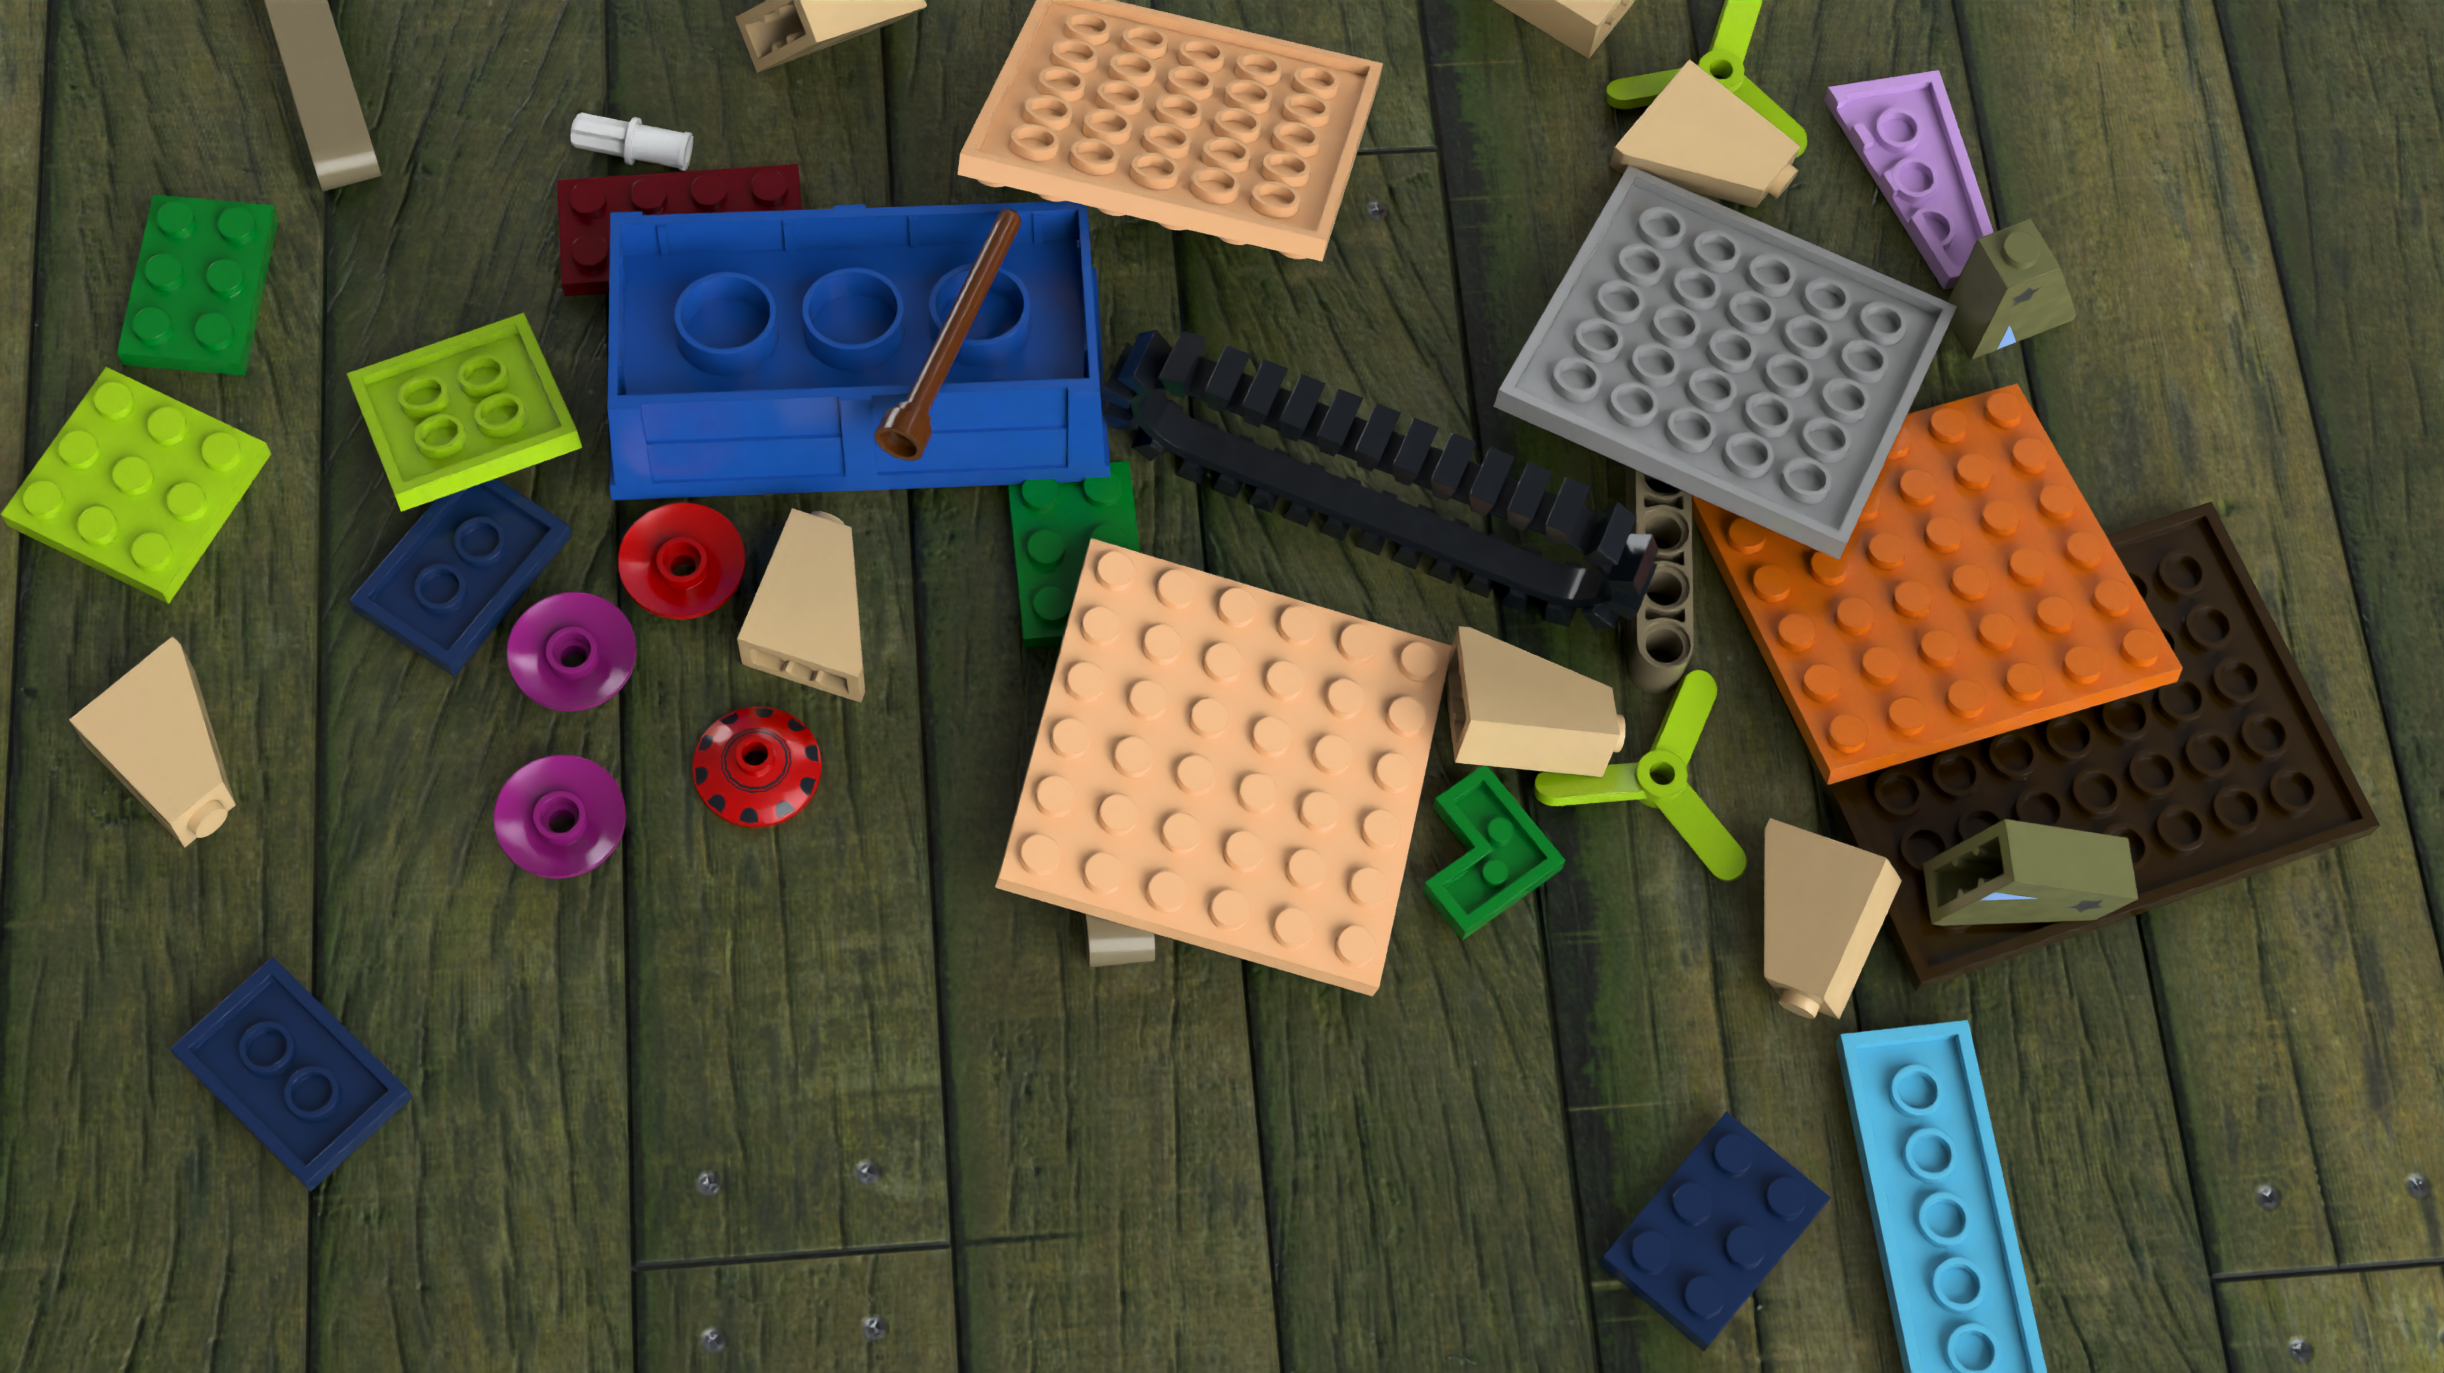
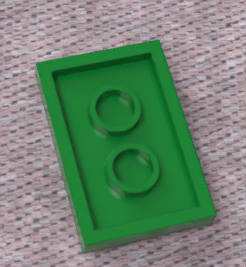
(198, 285)
(1051, 539)

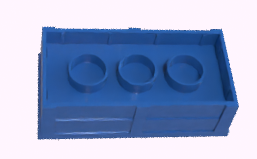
(780, 338)

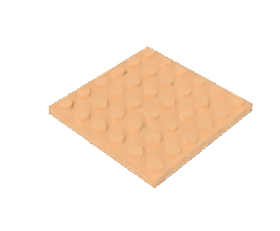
(1175, 123)
(1227, 768)

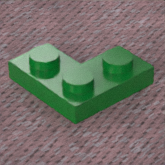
(1504, 856)

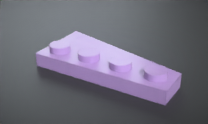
(1919, 163)

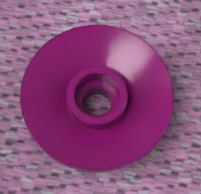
(569, 626)
(552, 790)

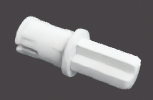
(632, 140)

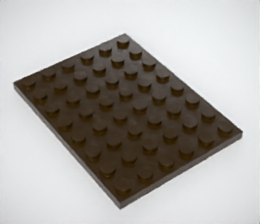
(2197, 773)

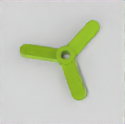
(1723, 59)
(1676, 800)

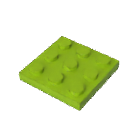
(463, 411)
(136, 484)

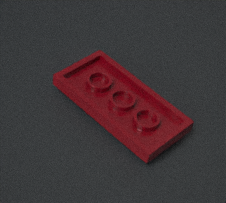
(587, 206)

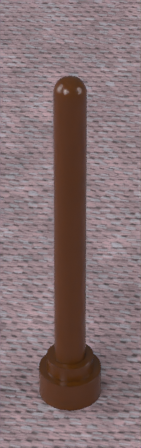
(906, 427)

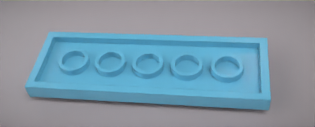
(1939, 1201)

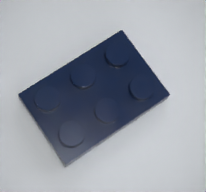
(460, 571)
(291, 1073)
(1714, 1231)

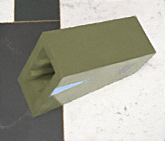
(2009, 291)
(2029, 876)

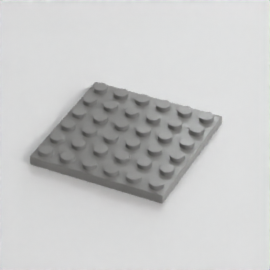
(1728, 360)

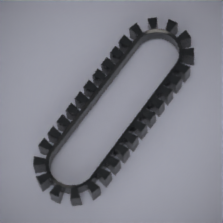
(1604, 539)

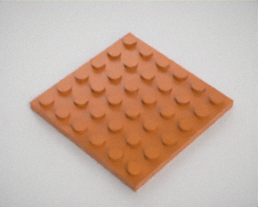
(1958, 604)

